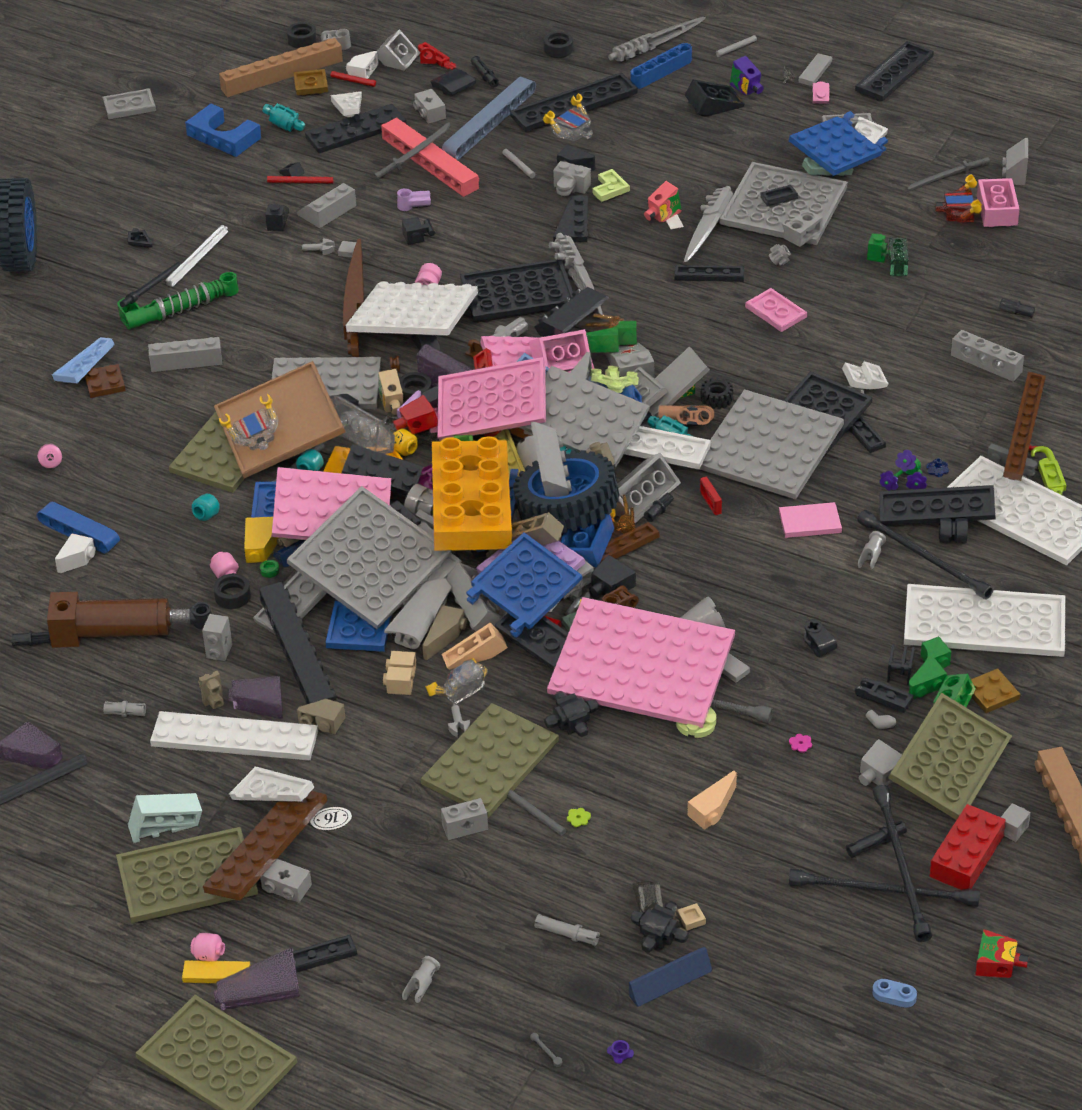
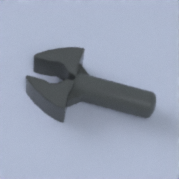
(575, 597)

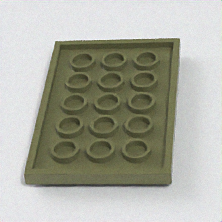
(209, 458)
(950, 756)
(490, 758)
(173, 874)
(216, 1057)

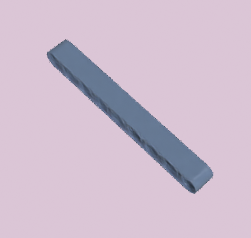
(489, 117)

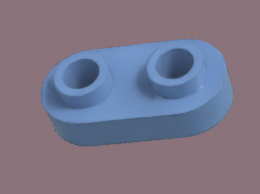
(894, 993)

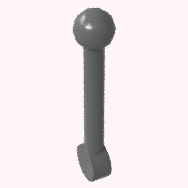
(557, 1061)

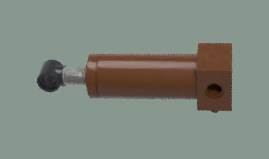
(75, 619)

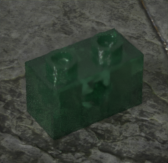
(898, 257)

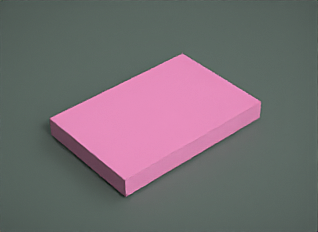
(776, 309)
(810, 520)

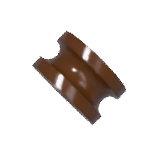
(394, 363)

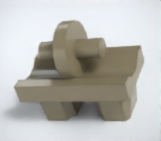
(211, 690)

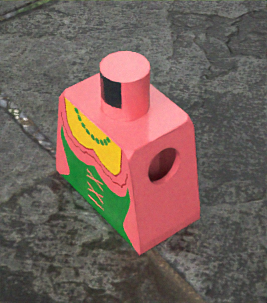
(663, 203)

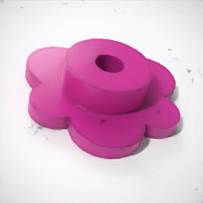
(800, 743)

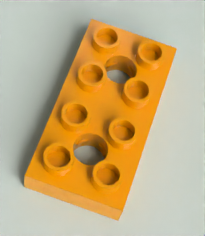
(471, 494)

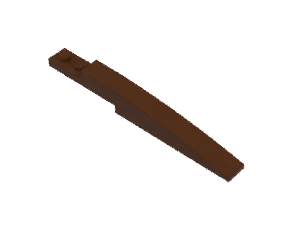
(353, 297)

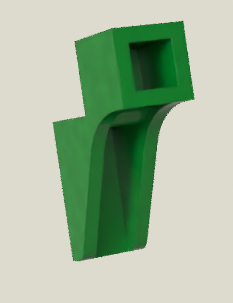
(609, 339)
(931, 673)

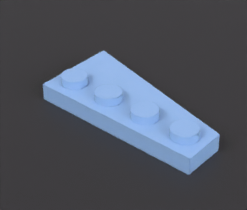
(83, 362)

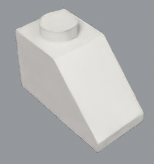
(363, 65)
(75, 553)

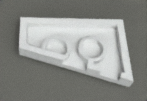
(347, 103)

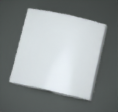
(865, 377)

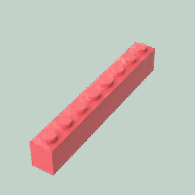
(431, 157)

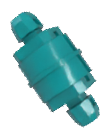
(283, 117)
(668, 424)

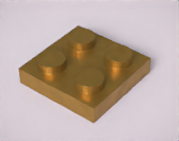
(310, 82)
(993, 691)

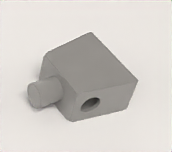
(878, 764)

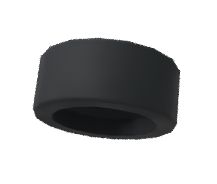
(301, 28)
(558, 37)
(412, 379)
(230, 581)

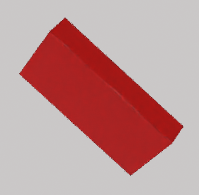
(711, 496)

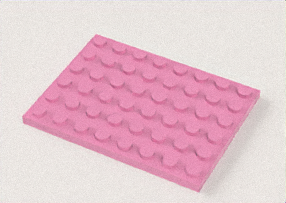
(642, 661)

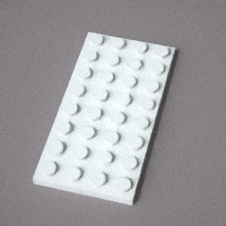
(1029, 511)
(1000, 624)

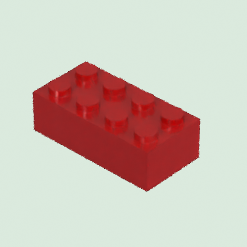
(967, 848)

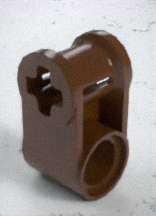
(621, 597)

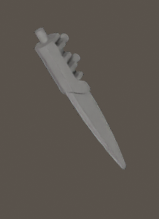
(649, 41)
(711, 216)
(573, 261)

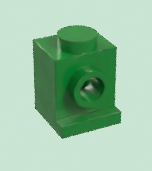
(877, 248)

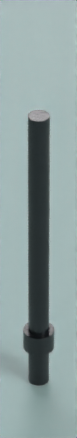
(133, 296)

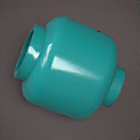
(310, 460)
(205, 507)

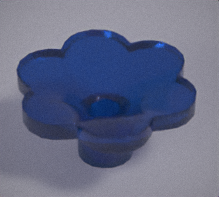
(937, 468)

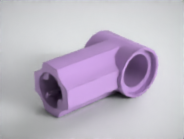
(407, 199)

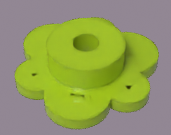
(578, 817)

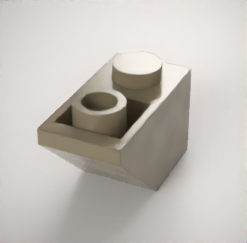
(324, 713)

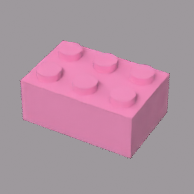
(998, 202)

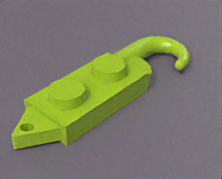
(1050, 470)

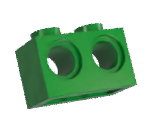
(958, 688)

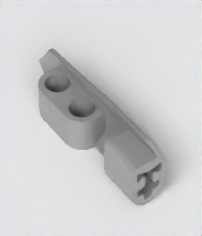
(419, 613)

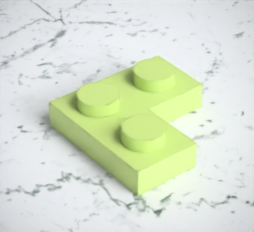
(611, 185)

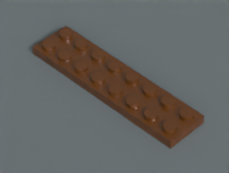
(263, 846)

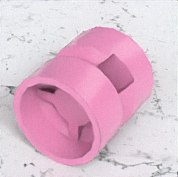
(429, 274)

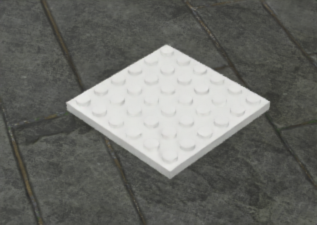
(412, 308)

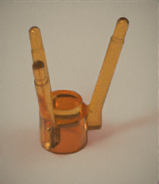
(613, 321)
(626, 522)

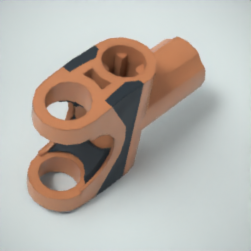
(694, 411)

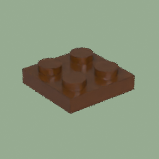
(104, 381)

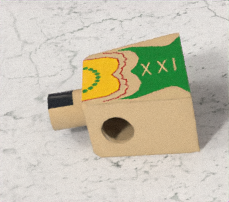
(390, 399)

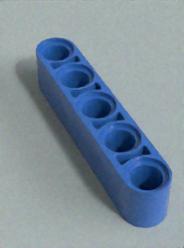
(661, 65)
(69, 522)

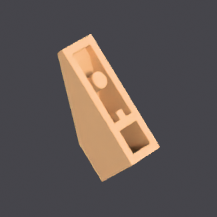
(480, 645)
(710, 804)

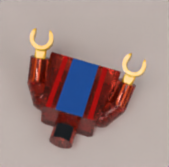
(959, 203)

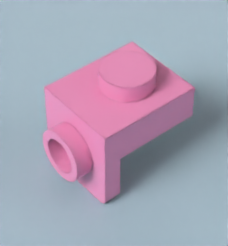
(820, 93)

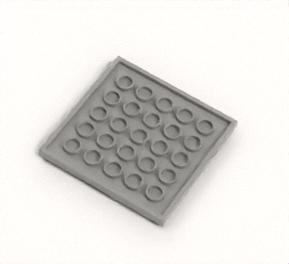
(750, 213)
(770, 443)
(368, 557)

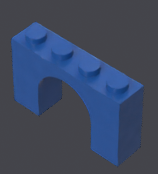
(233, 142)

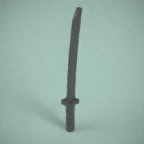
(397, 162)
(964, 167)

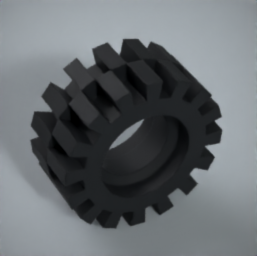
(722, 387)

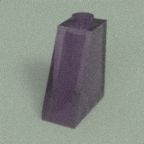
(258, 696)
(30, 747)

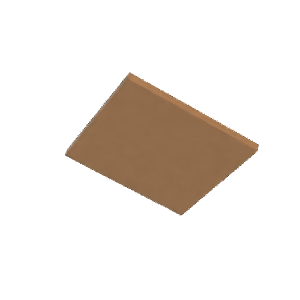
(303, 415)

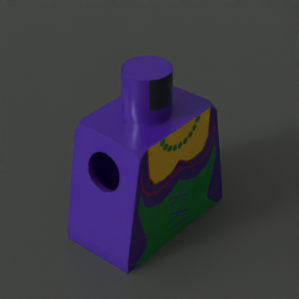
(745, 76)

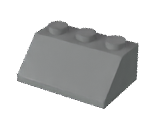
(329, 206)

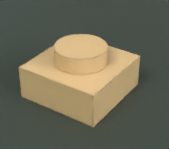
(691, 917)

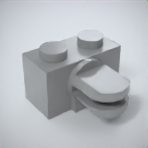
(571, 178)

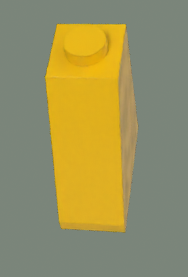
(259, 539)

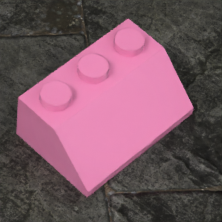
(561, 350)

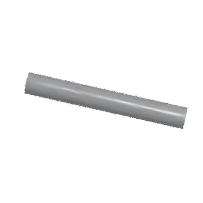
(742, 43)
(518, 163)

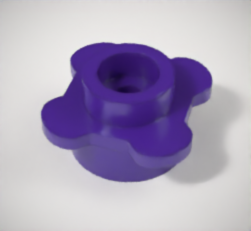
(620, 1046)

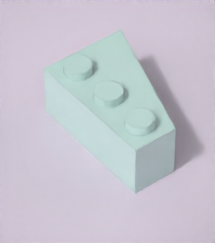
(162, 813)

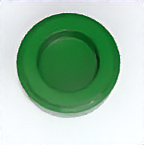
(269, 568)

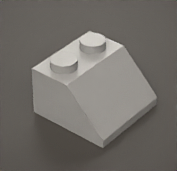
(397, 51)
(1016, 163)

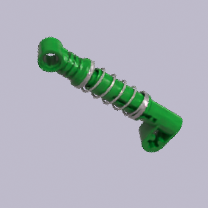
(135, 316)

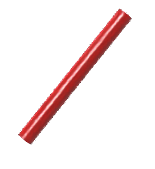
(299, 179)

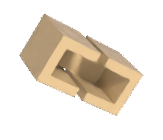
(400, 672)

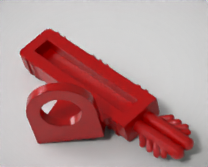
(434, 56)

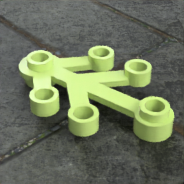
(612, 378)

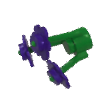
(911, 466)

